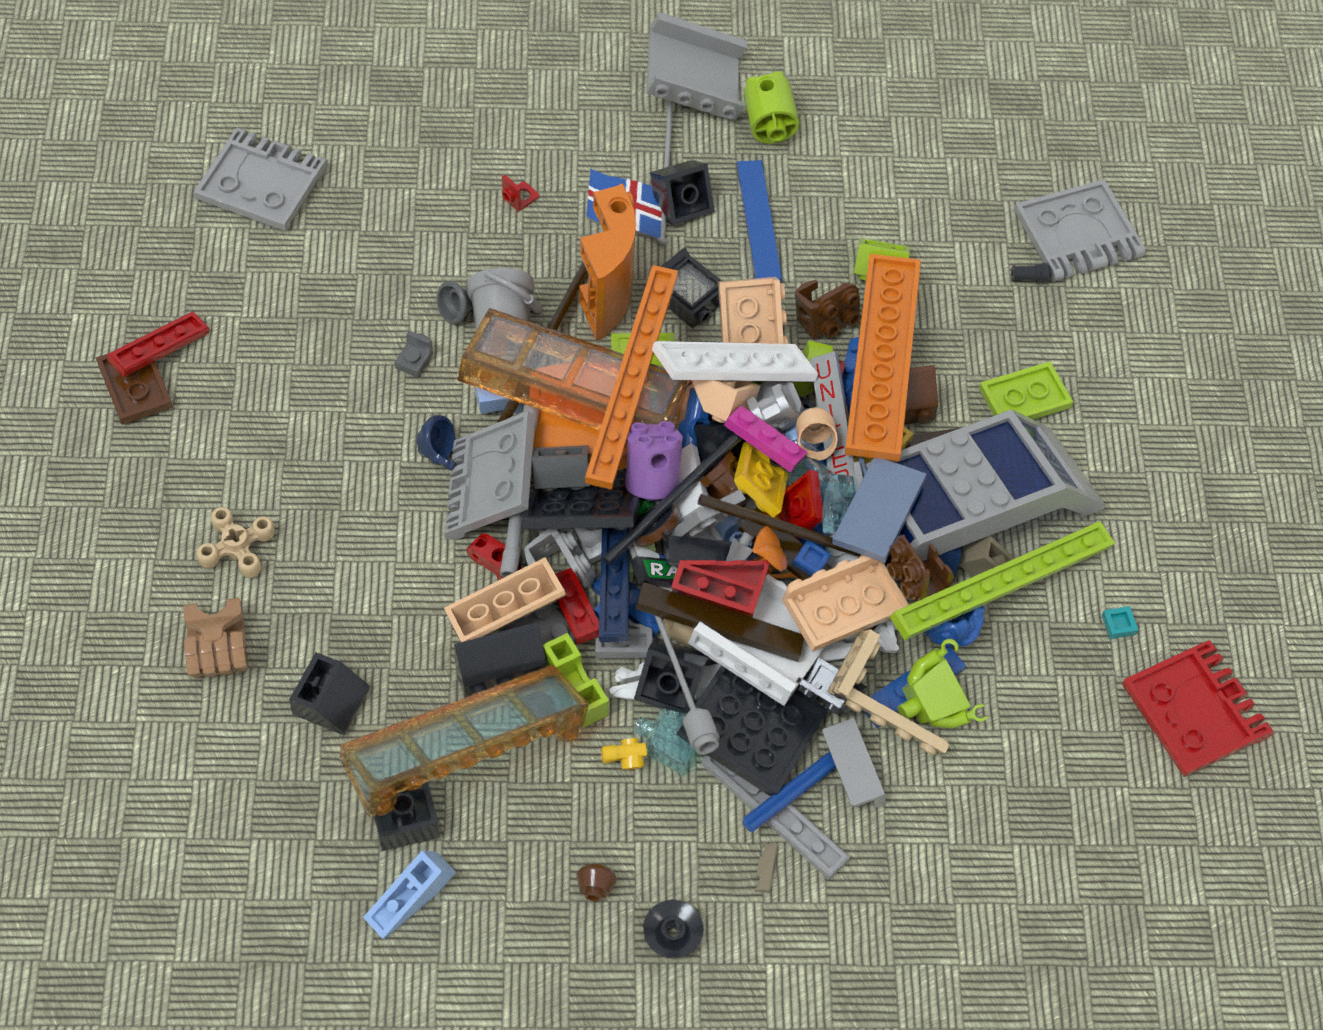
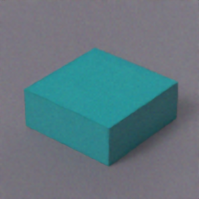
(1119, 622)

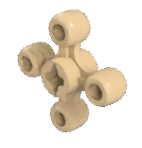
(235, 542)

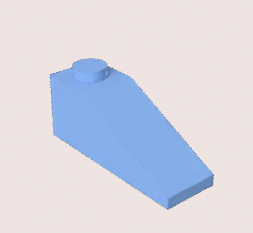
(409, 892)

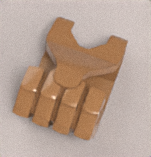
(215, 641)

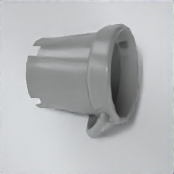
(504, 291)

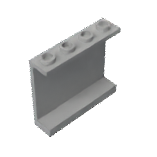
(694, 66)

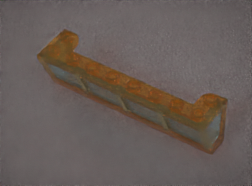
(461, 735)

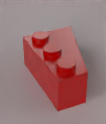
(725, 584)

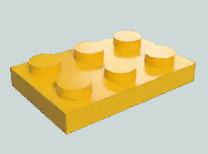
(761, 479)

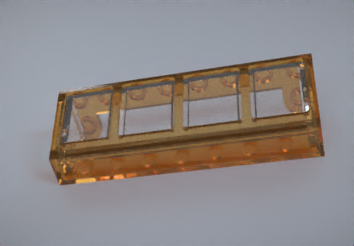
(559, 372)

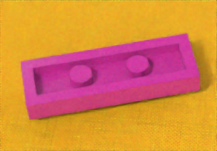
(765, 438)

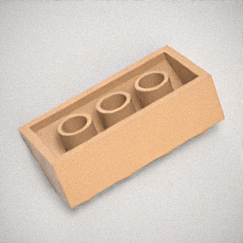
(505, 601)

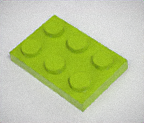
(1030, 391)

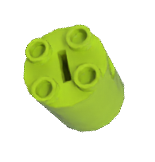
(771, 108)

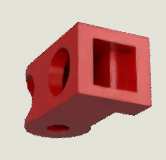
(488, 553)

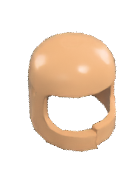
(815, 427)

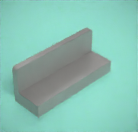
(854, 764)

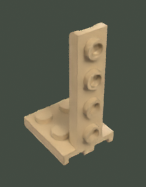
(853, 671)

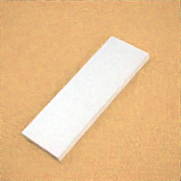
(733, 361)

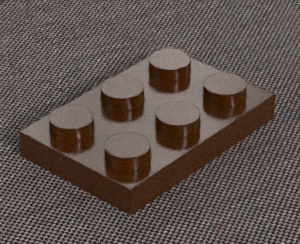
(137, 393)

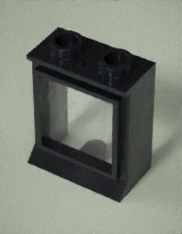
(695, 289)

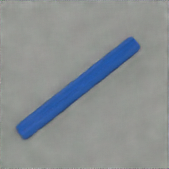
(789, 793)

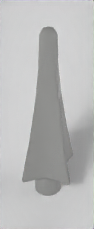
(740, 548)

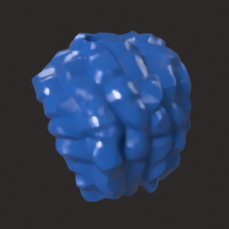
(962, 629)

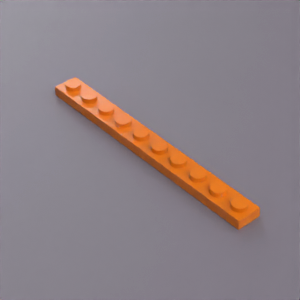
(631, 378)

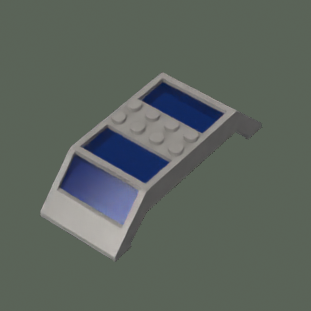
(990, 481)

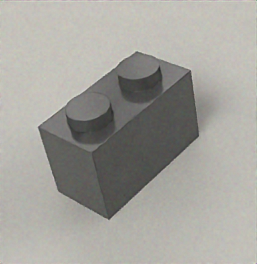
(560, 467)

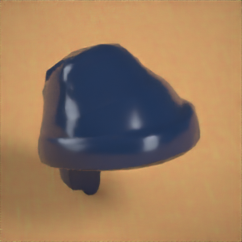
(436, 441)

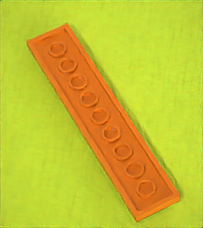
(883, 358)

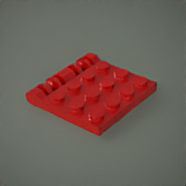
(1193, 710)

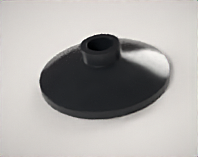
(677, 916)

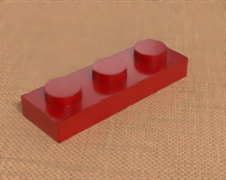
(577, 608)

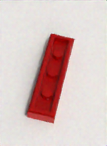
(157, 344)

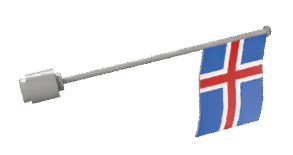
(648, 214)

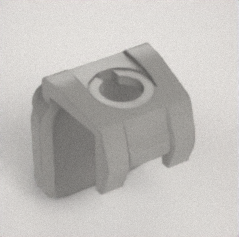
(777, 404)
(570, 549)

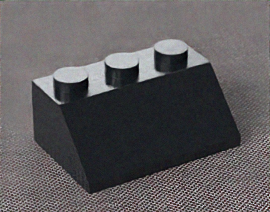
(498, 658)

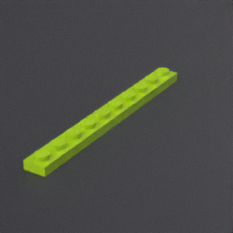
(1001, 580)

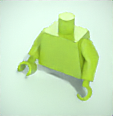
(935, 693)

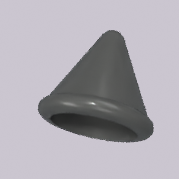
(453, 302)

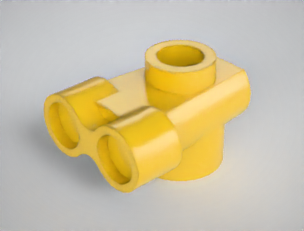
(630, 753)

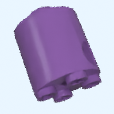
(653, 460)

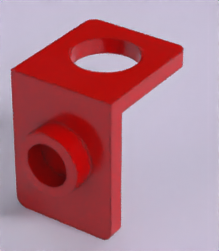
(512, 193)

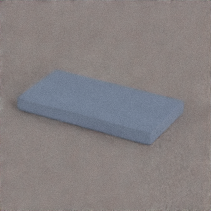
(879, 509)

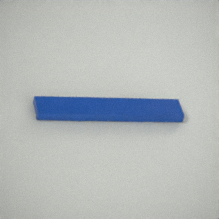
(758, 219)

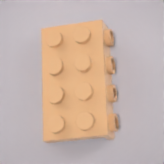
(752, 311)
(842, 601)

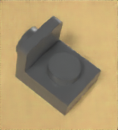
(414, 354)

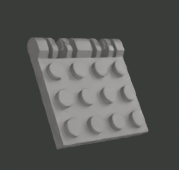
(260, 181)
(1079, 226)
(490, 475)

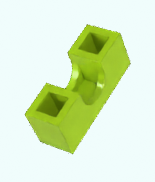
(567, 660)

